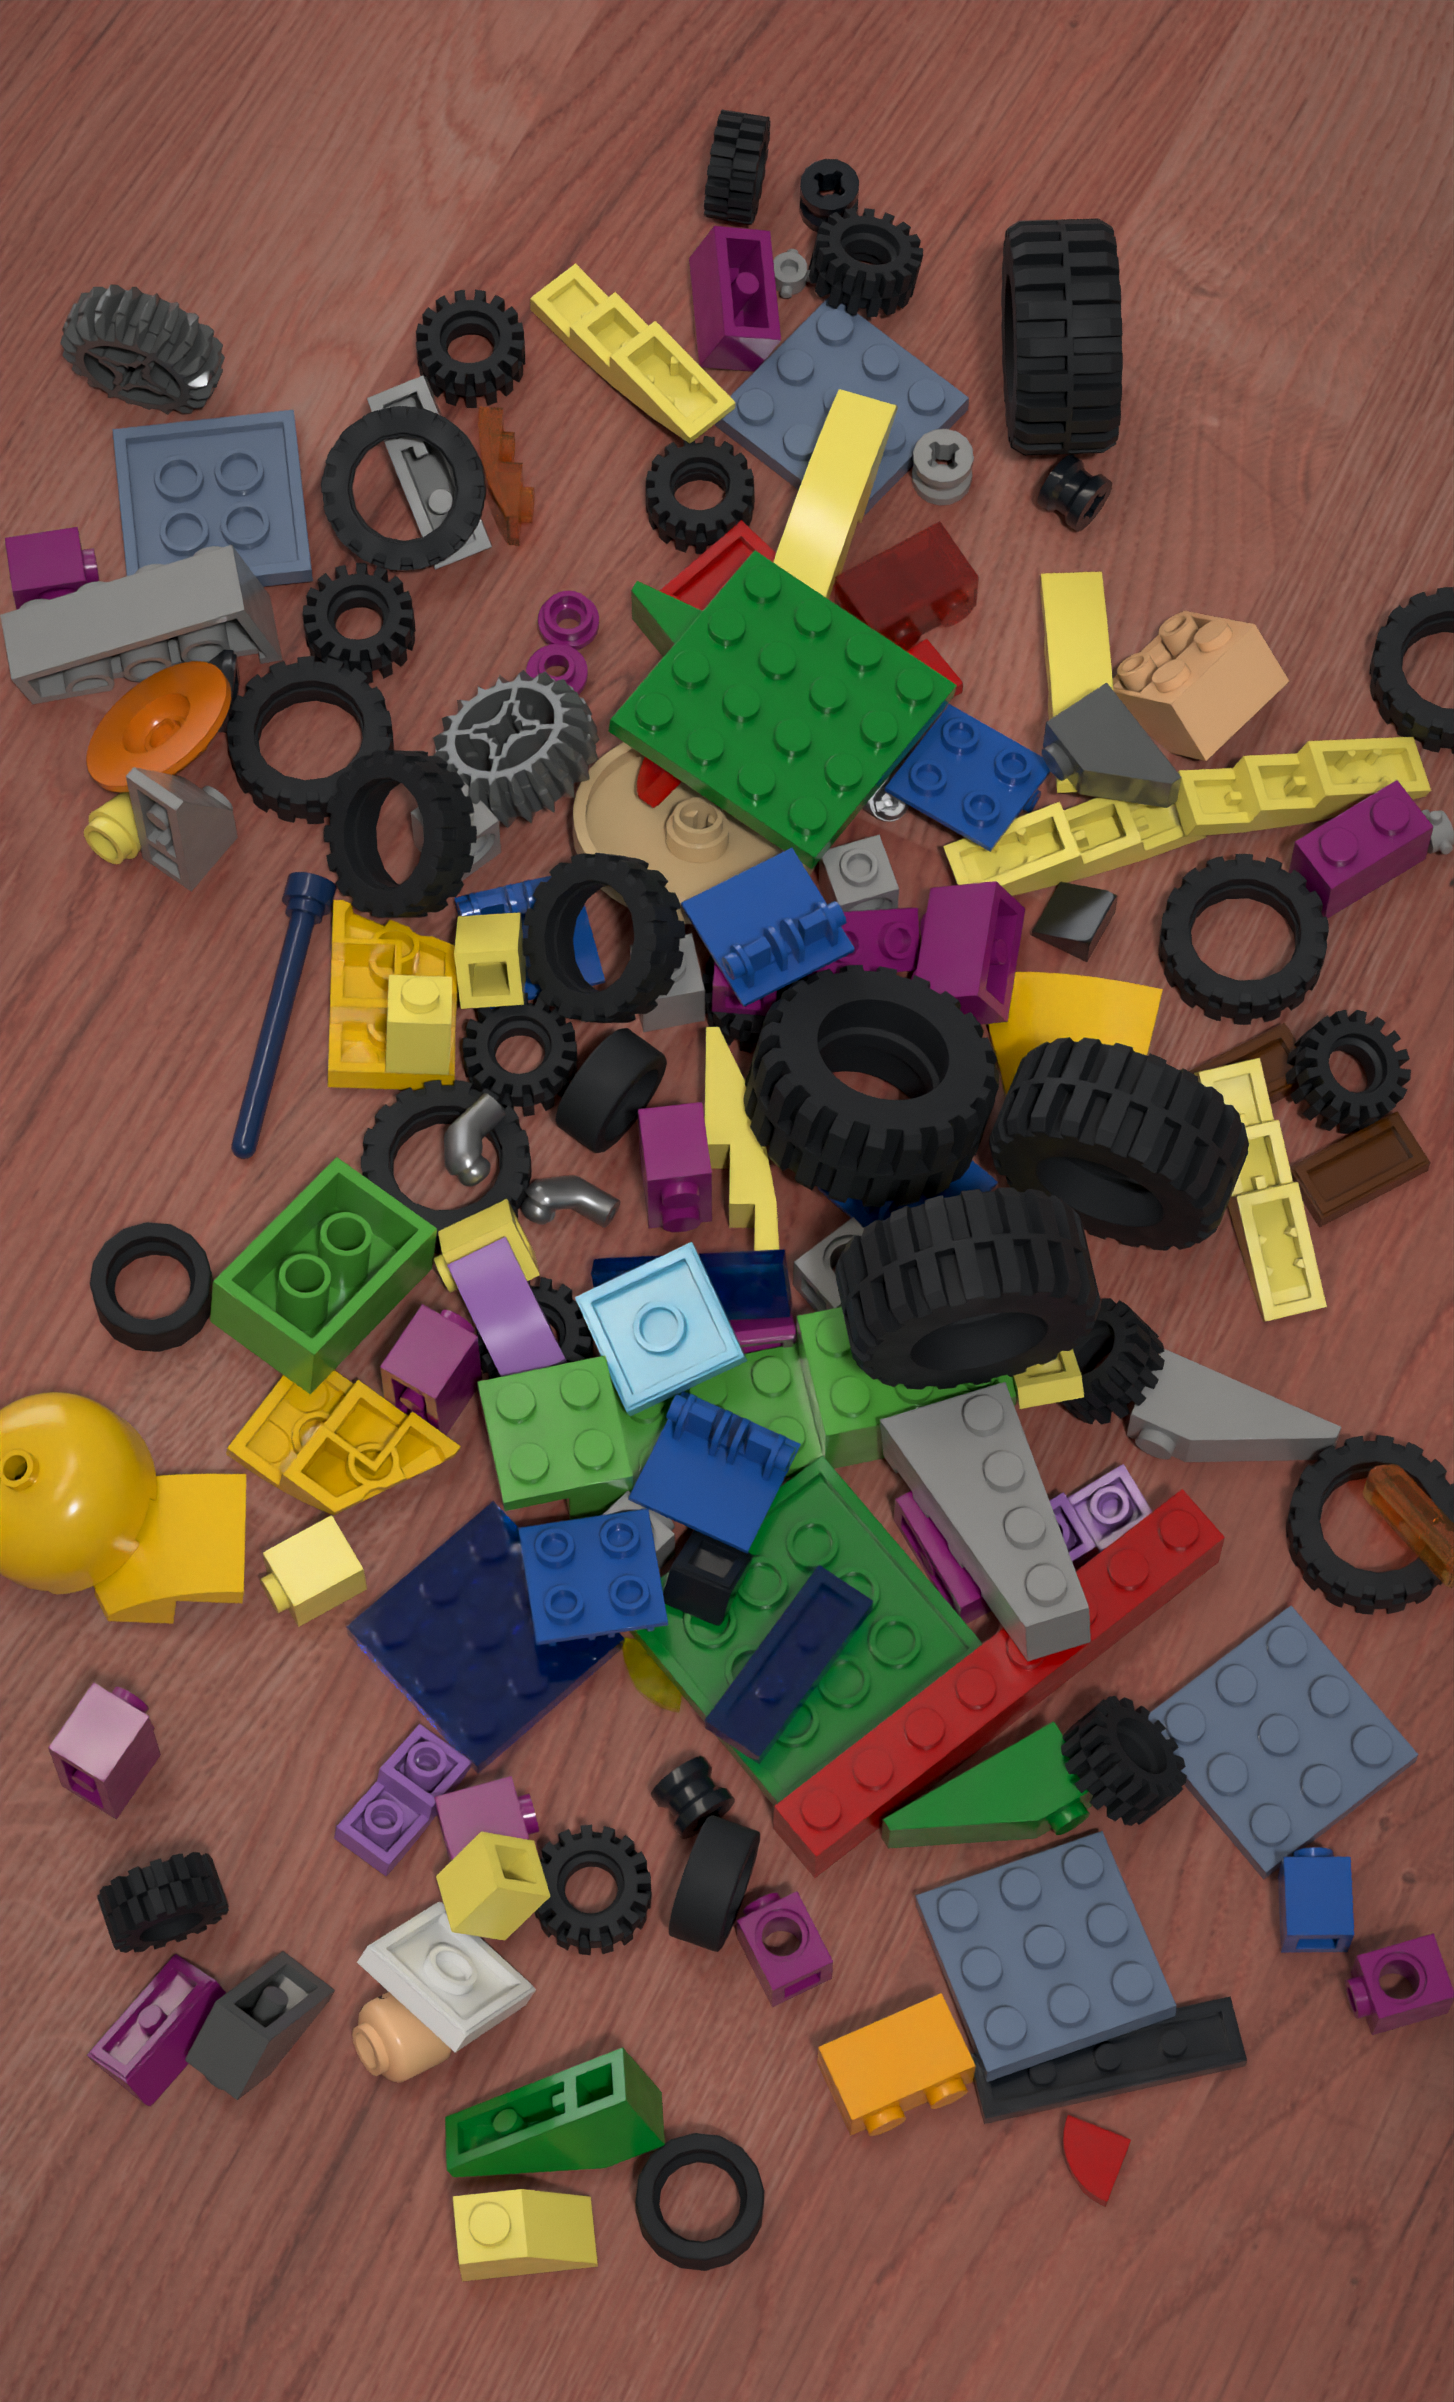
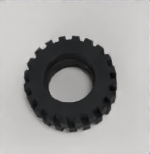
(1061, 336)
(858, 1141)
(1121, 1142)
(967, 1288)

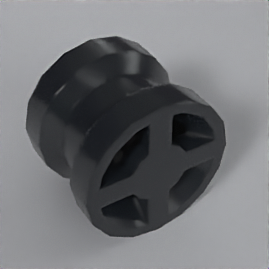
(822, 176)
(1074, 492)
(692, 1796)

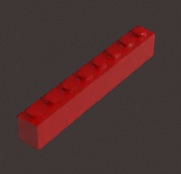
(991, 1690)

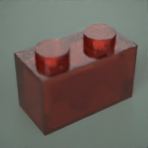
(910, 587)

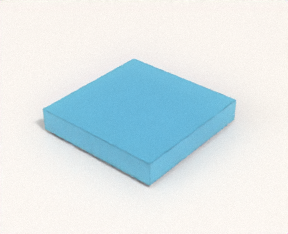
(661, 1329)

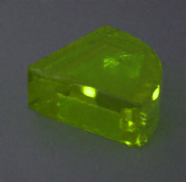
(649, 1677)

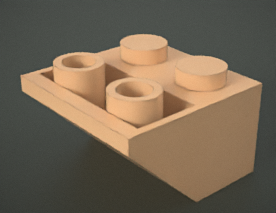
(1199, 682)

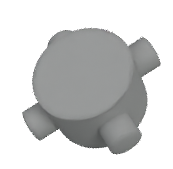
(790, 273)
(1442, 834)

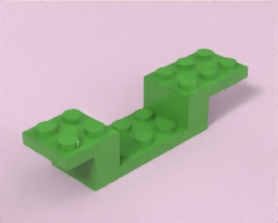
(570, 1438)

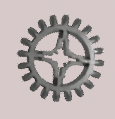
(142, 349)
(520, 745)

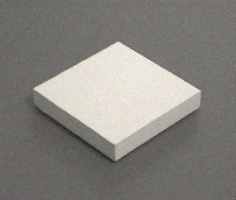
(446, 1977)

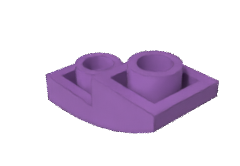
(506, 1310)
(1099, 1514)
(402, 1800)

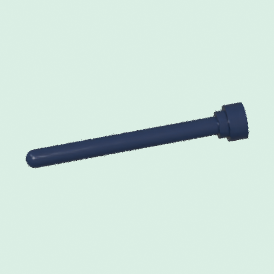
(307, 901)

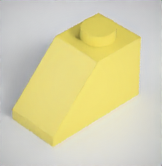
(523, 2233)

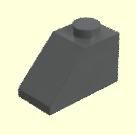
(1108, 753)
(257, 2024)

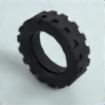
(340, 501)
(1388, 684)
(279, 690)
(445, 831)
(1243, 880)
(654, 945)
(443, 1106)
(1320, 1564)

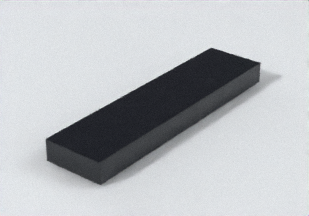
(1186, 2046)

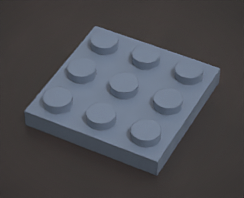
(792, 392)
(215, 487)
(1281, 1741)
(1045, 1956)

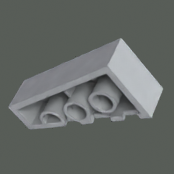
(139, 626)
(988, 1501)

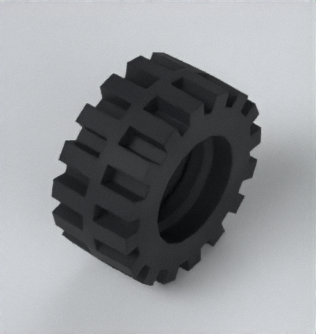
(694, 463)

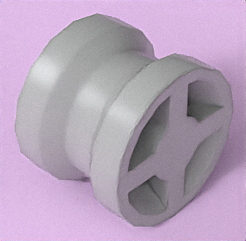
(941, 482)

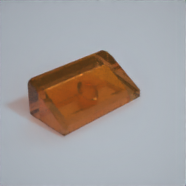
(1413, 1518)

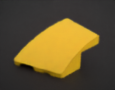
(360, 971)
(1073, 1007)
(336, 1443)
(185, 1552)

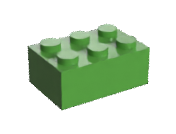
(323, 1275)

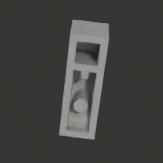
(424, 470)
(179, 824)
(1218, 1419)

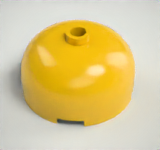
(69, 1491)

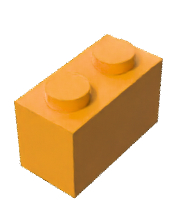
(897, 2067)

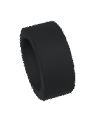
(610, 1090)
(137, 1243)
(714, 1883)
(686, 2151)

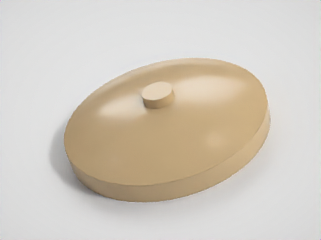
(682, 837)

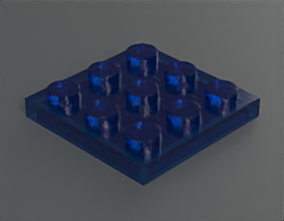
(465, 1643)

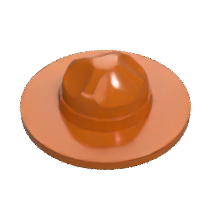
(159, 724)

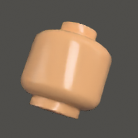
(395, 2041)

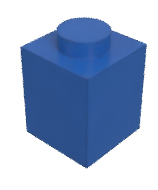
(1315, 1902)

